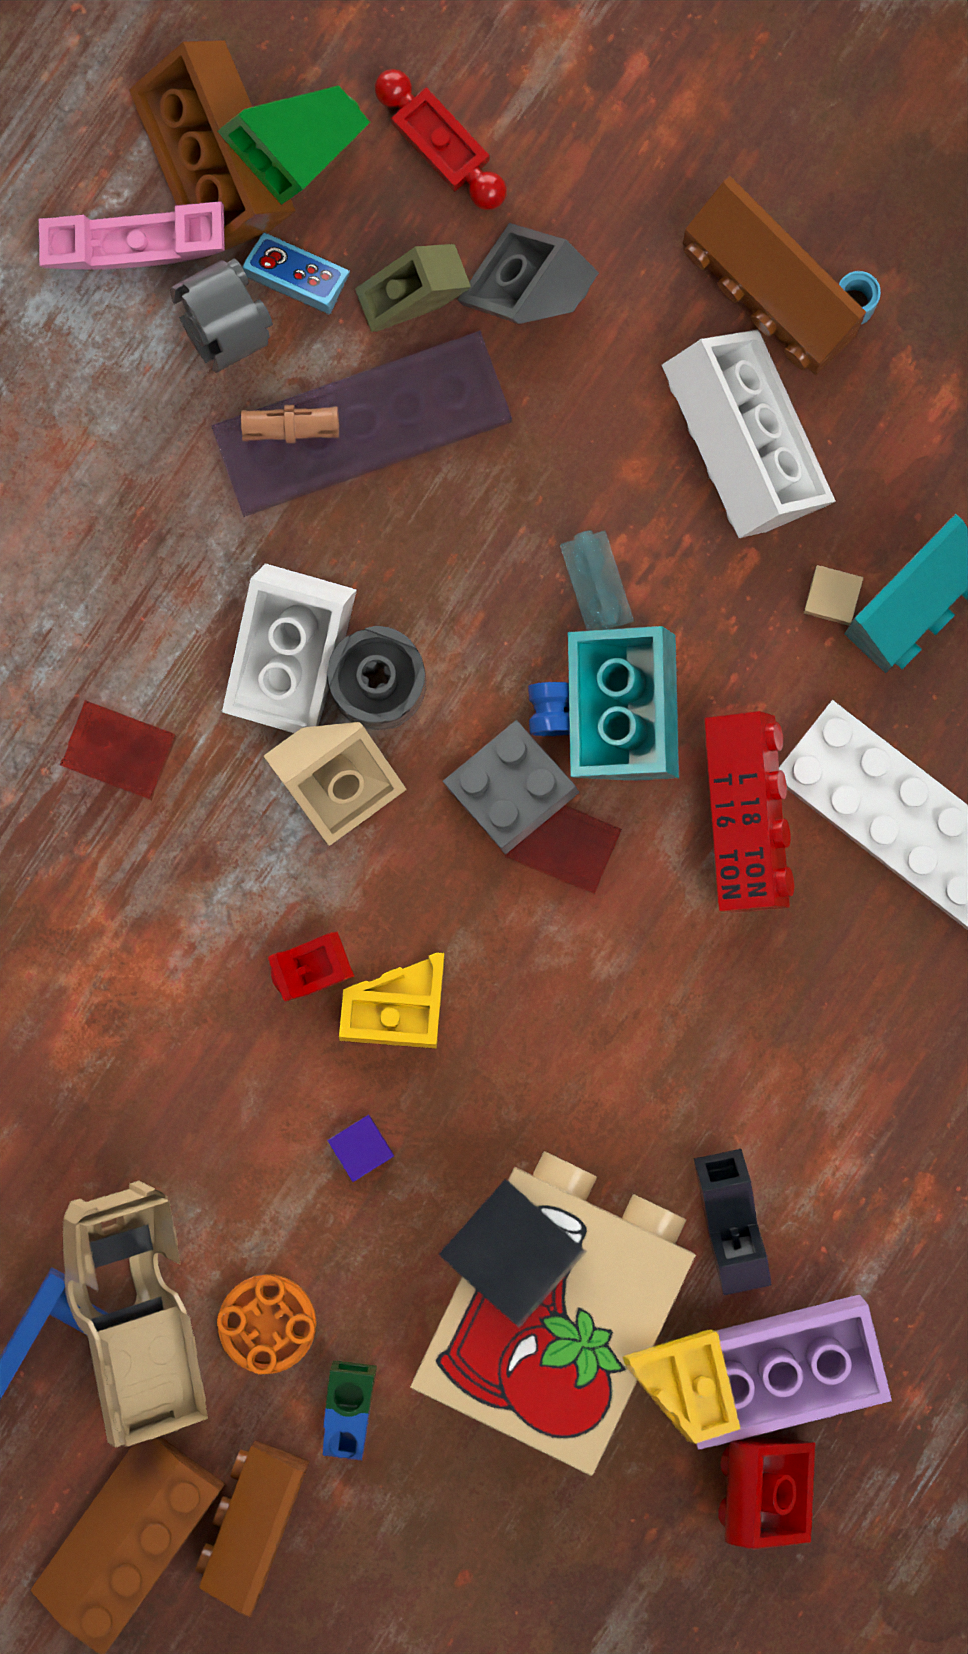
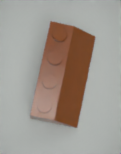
(182, 109)
(772, 277)
(125, 1541)

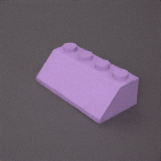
(802, 1367)

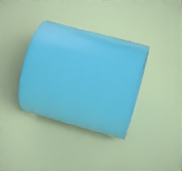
(865, 283)

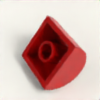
(768, 1492)

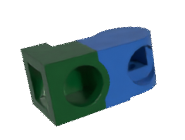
(348, 1409)

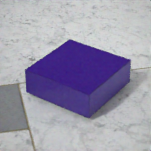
(361, 1148)

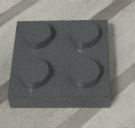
(511, 787)

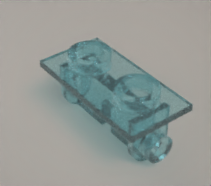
(596, 581)

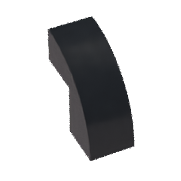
(732, 1221)

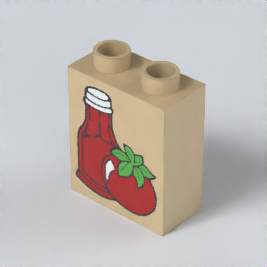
(563, 1370)

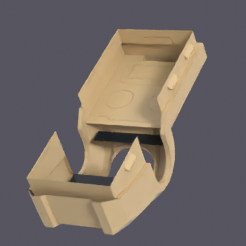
(144, 1351)

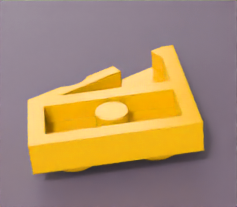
(396, 1007)
(689, 1384)

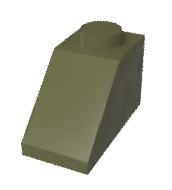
(413, 286)

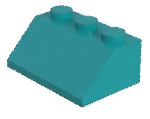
(915, 600)
(623, 704)

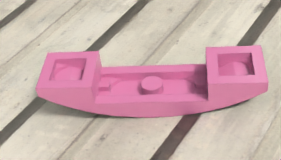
(132, 240)

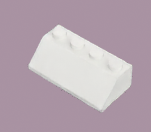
(747, 432)

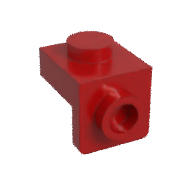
(310, 967)

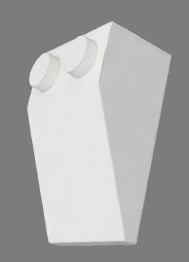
(286, 648)

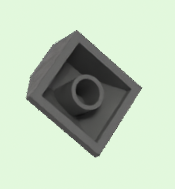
(529, 277)

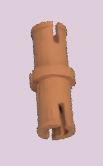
(290, 424)

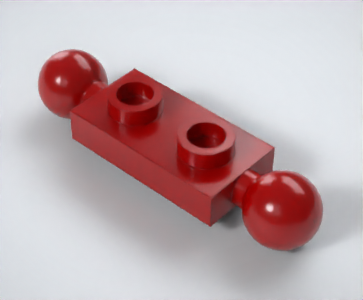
(440, 139)

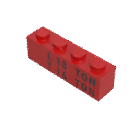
(748, 812)

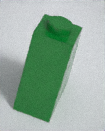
(294, 137)

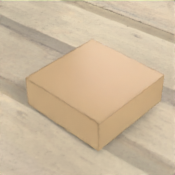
(833, 595)

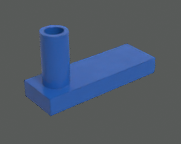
(49, 1300)

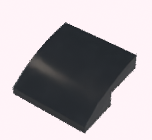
(512, 1253)

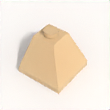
(335, 776)

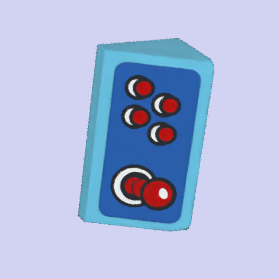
(295, 273)

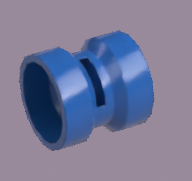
(551, 709)

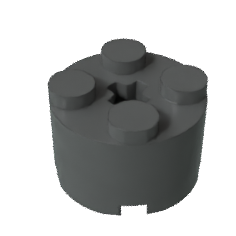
(221, 314)
(366, 653)

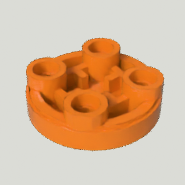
(267, 1324)

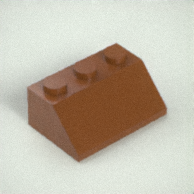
(251, 1525)

